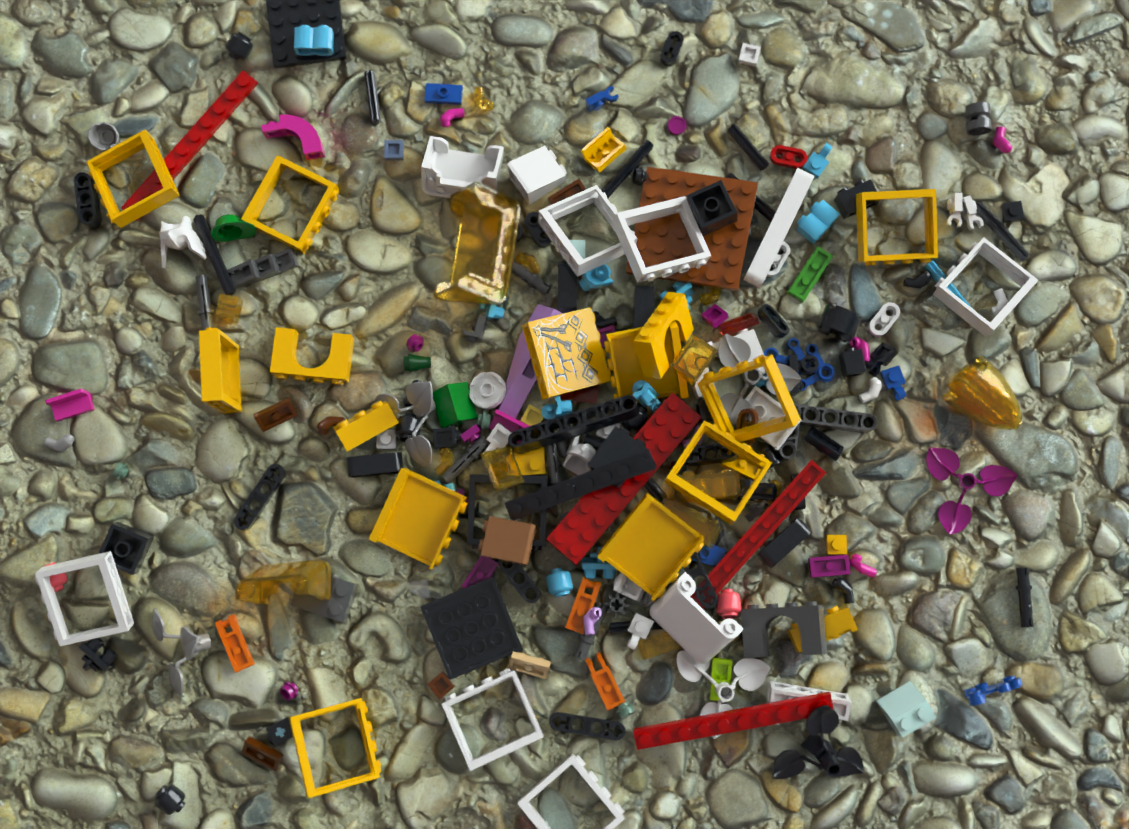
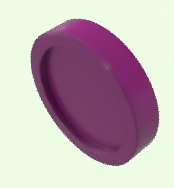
(676, 125)

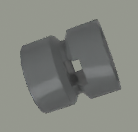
(977, 117)

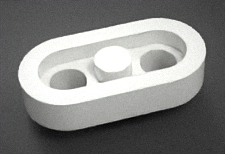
(779, 260)
(883, 319)

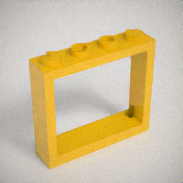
(119, 153)
(265, 190)
(930, 222)
(220, 371)
(719, 414)
(696, 495)
(369, 746)

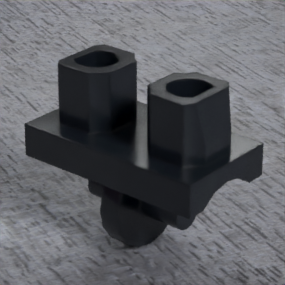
(94, 656)

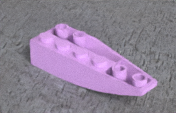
(521, 374)

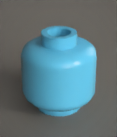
(559, 582)

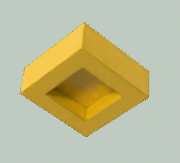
(836, 544)

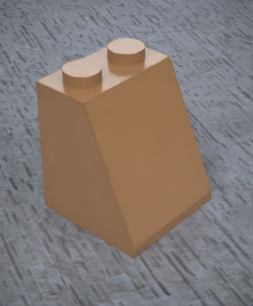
(507, 540)

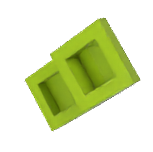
(720, 672)

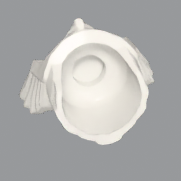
(179, 237)
(578, 456)

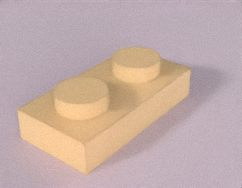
(529, 665)

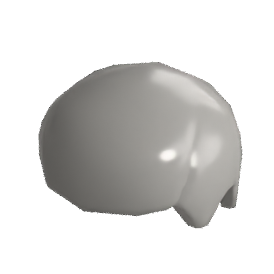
(103, 136)

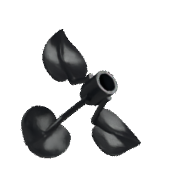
(845, 763)

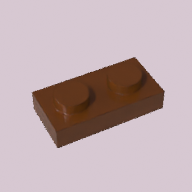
(568, 191)
(275, 414)
(262, 753)

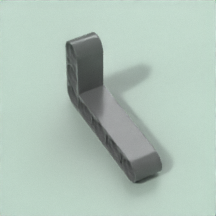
(819, 421)

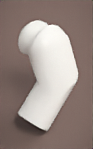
(874, 390)

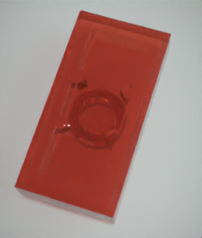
(738, 324)
(585, 395)

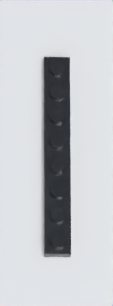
(580, 485)

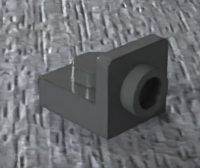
(479, 329)

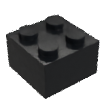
(712, 208)
(127, 547)

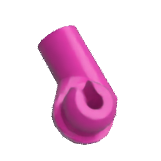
(449, 115)
(1000, 142)
(866, 570)

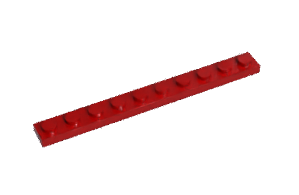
(198, 135)
(761, 530)
(729, 721)

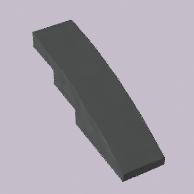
(263, 268)

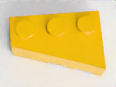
(365, 425)
(836, 623)

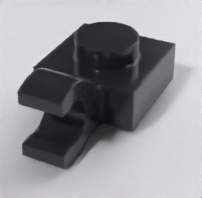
(881, 356)

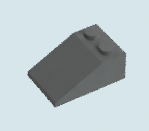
(336, 607)

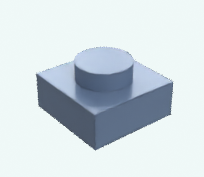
(393, 150)

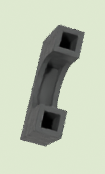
(808, 618)

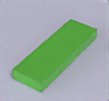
(809, 274)

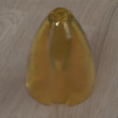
(984, 396)

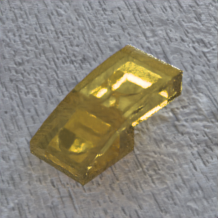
(657, 645)

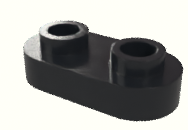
(536, 230)
(773, 320)

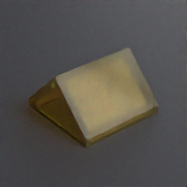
(694, 359)
(502, 468)

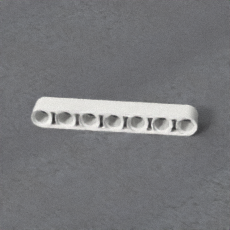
(778, 228)

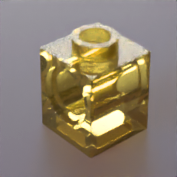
(229, 309)

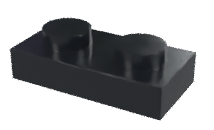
(795, 364)

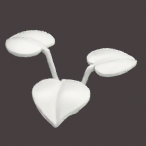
(749, 674)

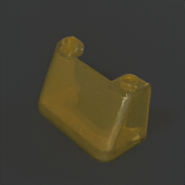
(305, 577)

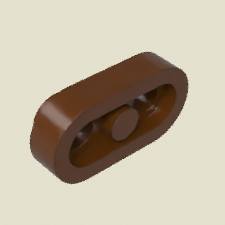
(743, 421)

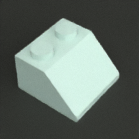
(906, 709)

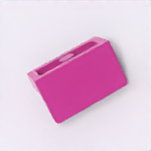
(71, 404)
(508, 422)

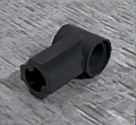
(763, 491)

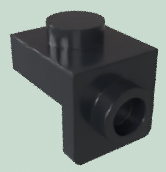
(446, 437)

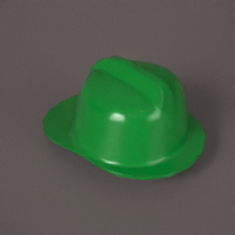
(232, 228)

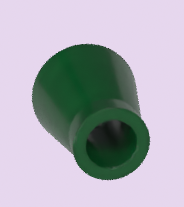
(415, 362)

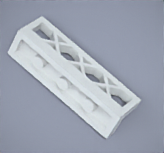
(783, 691)

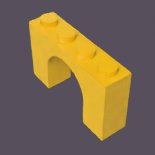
(651, 338)
(335, 369)

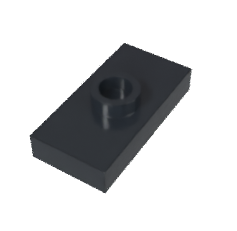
(824, 443)

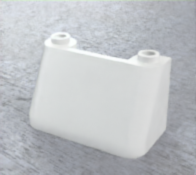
(451, 170)
(690, 623)

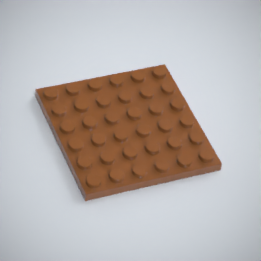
(668, 240)

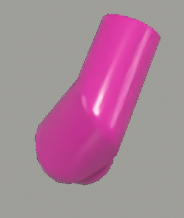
(859, 344)

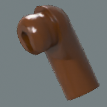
(328, 422)

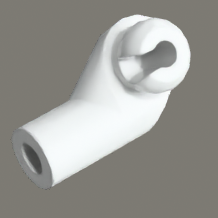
(1001, 301)

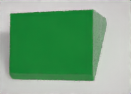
(454, 404)

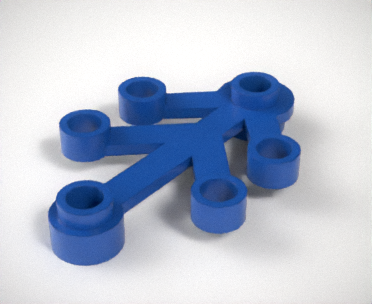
(800, 355)
(976, 695)

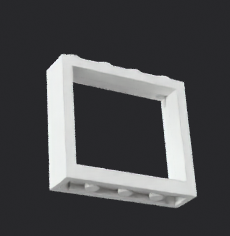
(678, 205)
(547, 221)
(1000, 261)
(114, 589)
(505, 749)
(589, 777)

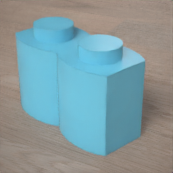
(313, 40)
(818, 221)

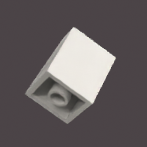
(536, 174)

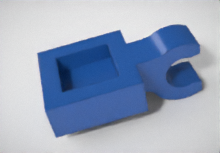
(598, 100)
(894, 380)

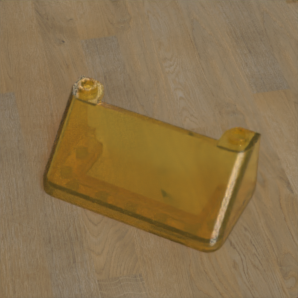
(482, 246)

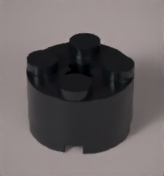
(838, 322)

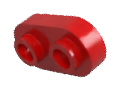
(788, 155)

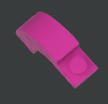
(300, 128)

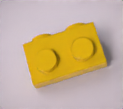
(603, 150)

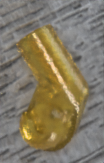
(480, 101)
(710, 298)

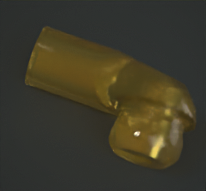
(528, 260)
(446, 461)

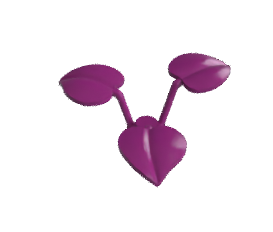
(942, 464)

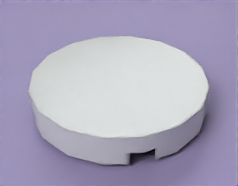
(487, 390)

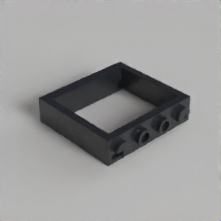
(485, 479)

